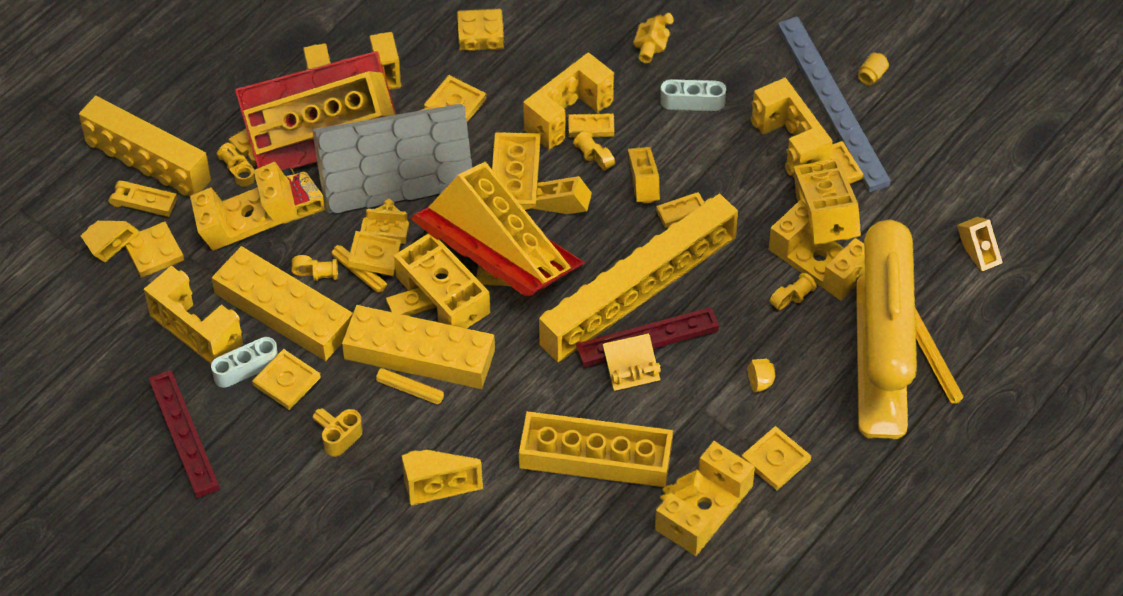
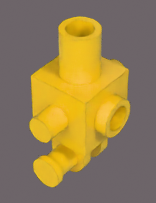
(652, 36)

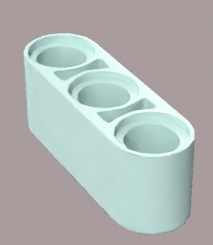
(693, 95)
(233, 364)

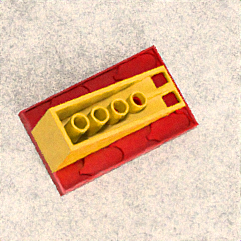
(287, 108)
(494, 230)

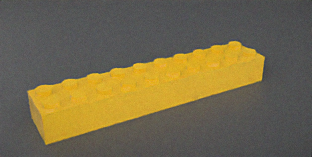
(638, 277)

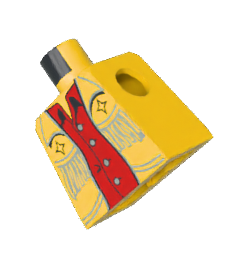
(305, 193)

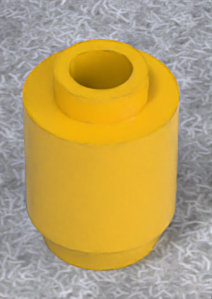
(873, 68)

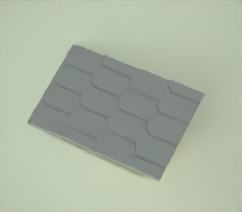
(391, 157)

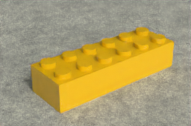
(145, 147)
(282, 303)
(419, 346)
(595, 449)

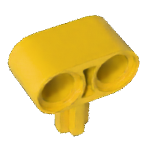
(338, 430)

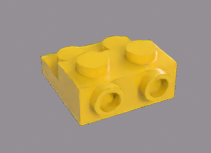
(480, 29)

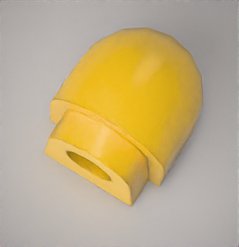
(761, 374)

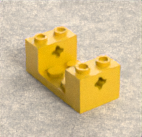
(383, 43)
(584, 80)
(780, 106)
(829, 200)
(225, 221)
(794, 244)
(458, 297)
(168, 304)
(723, 486)

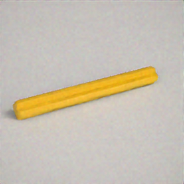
(936, 361)

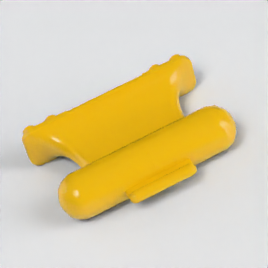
(886, 330)

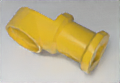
(594, 151)
(242, 165)
(305, 266)
(794, 292)

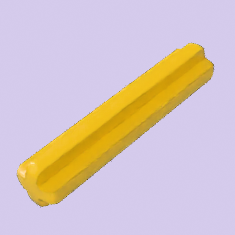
(368, 277)
(410, 386)

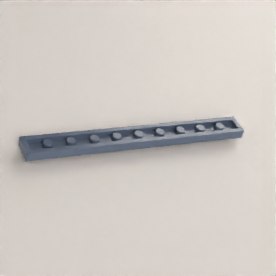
(833, 103)

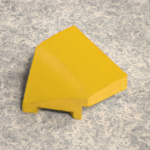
(386, 222)

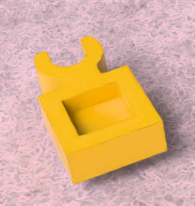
(243, 145)
(685, 487)

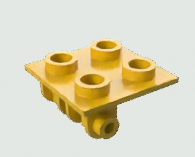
(631, 362)

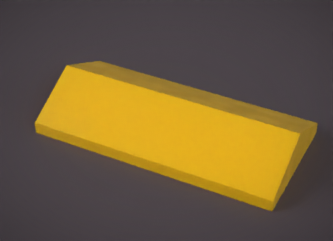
(518, 164)

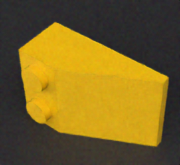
(439, 475)

